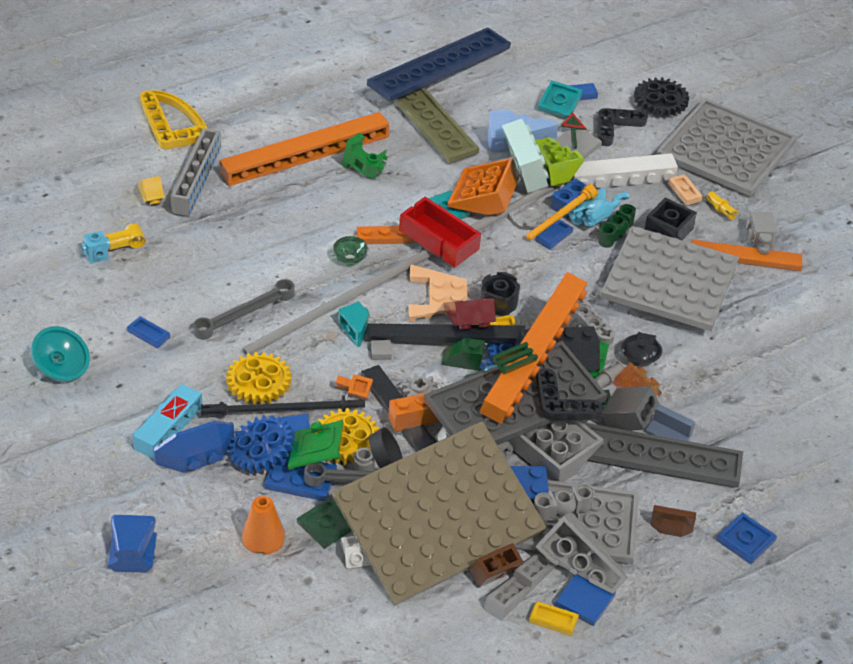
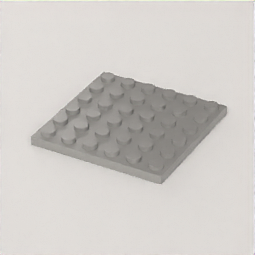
(727, 146)
(670, 278)

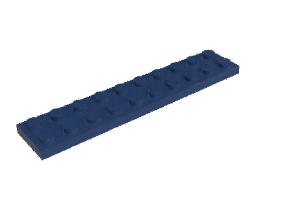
(438, 64)

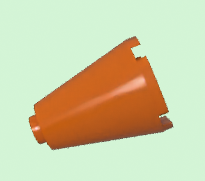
(263, 527)

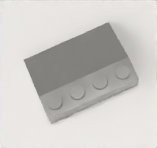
(558, 446)

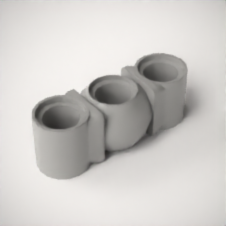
(564, 501)

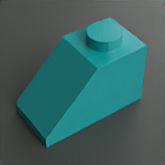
(354, 321)

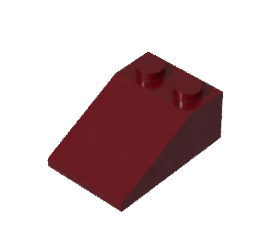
(471, 312)

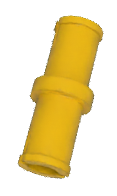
(721, 205)

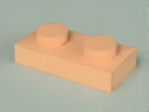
(685, 189)

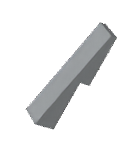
(513, 591)

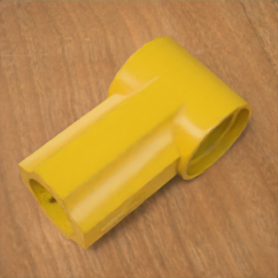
(131, 236)

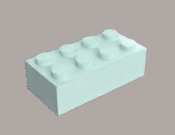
(526, 155)

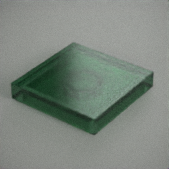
(325, 523)

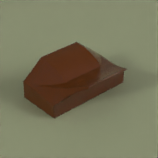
(672, 521)

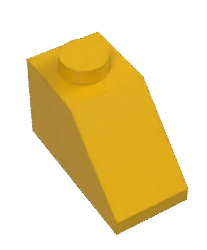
(151, 190)

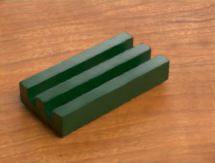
(512, 355)

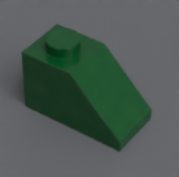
(465, 354)

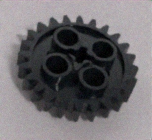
(661, 97)

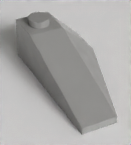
(579, 551)

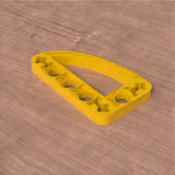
(171, 136)

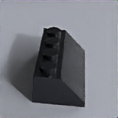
(582, 343)

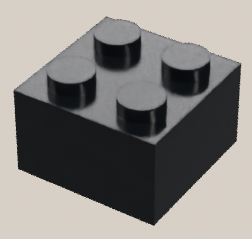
(671, 219)

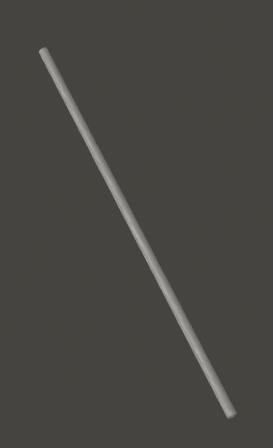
(379, 279)

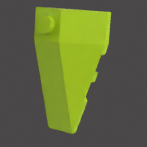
(559, 161)

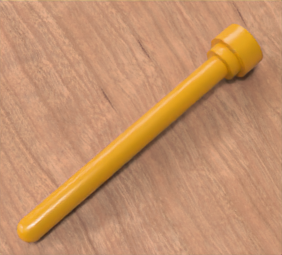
(588, 193)

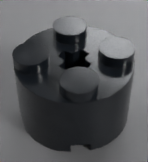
(504, 290)

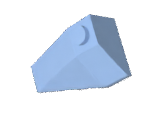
(496, 138)

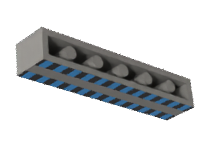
(195, 172)

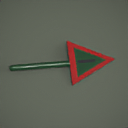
(574, 123)

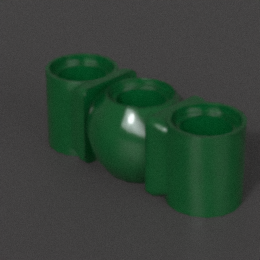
(616, 225)

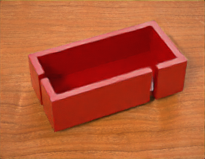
(440, 231)

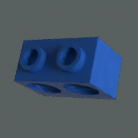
(566, 195)

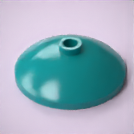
(66, 348)

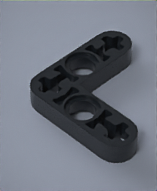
(632, 118)
(555, 403)

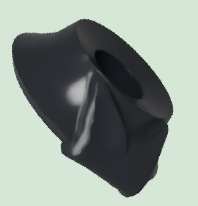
(641, 349)

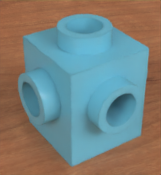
(96, 247)

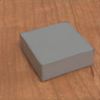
(381, 349)

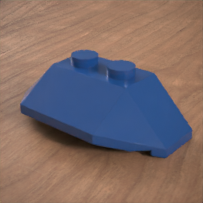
(195, 446)

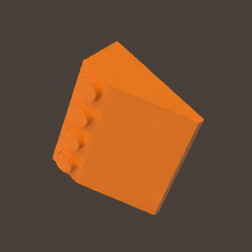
(486, 187)

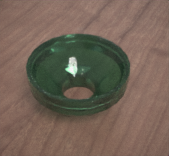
(350, 246)

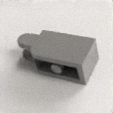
(762, 230)

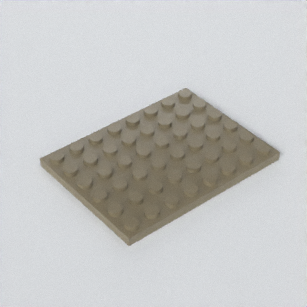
(438, 512)

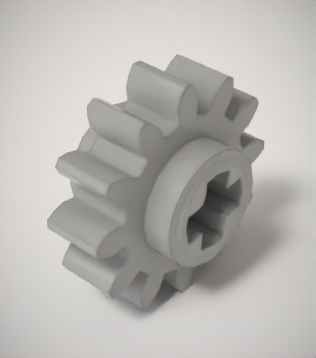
(419, 385)

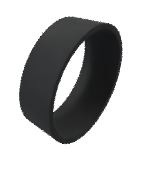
(384, 447)

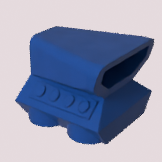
(132, 543)

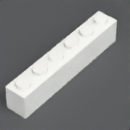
(627, 171)

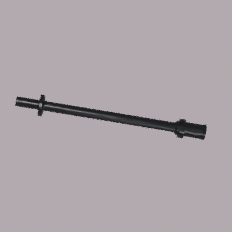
(224, 409)

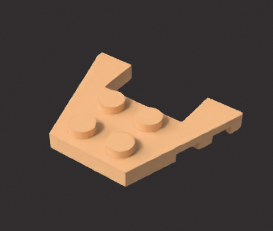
(442, 289)

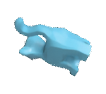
(597, 209)

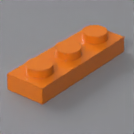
(382, 235)

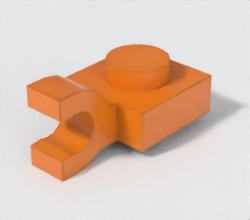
(357, 387)

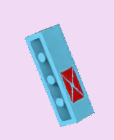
(167, 419)

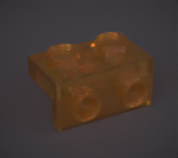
(636, 377)

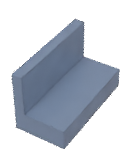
(670, 424)

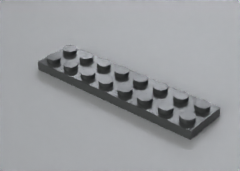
(668, 456)

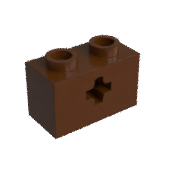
(496, 565)

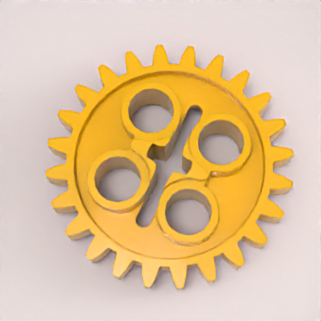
(258, 378)
(355, 432)

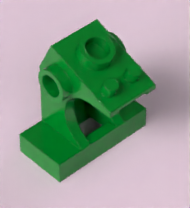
(362, 161)

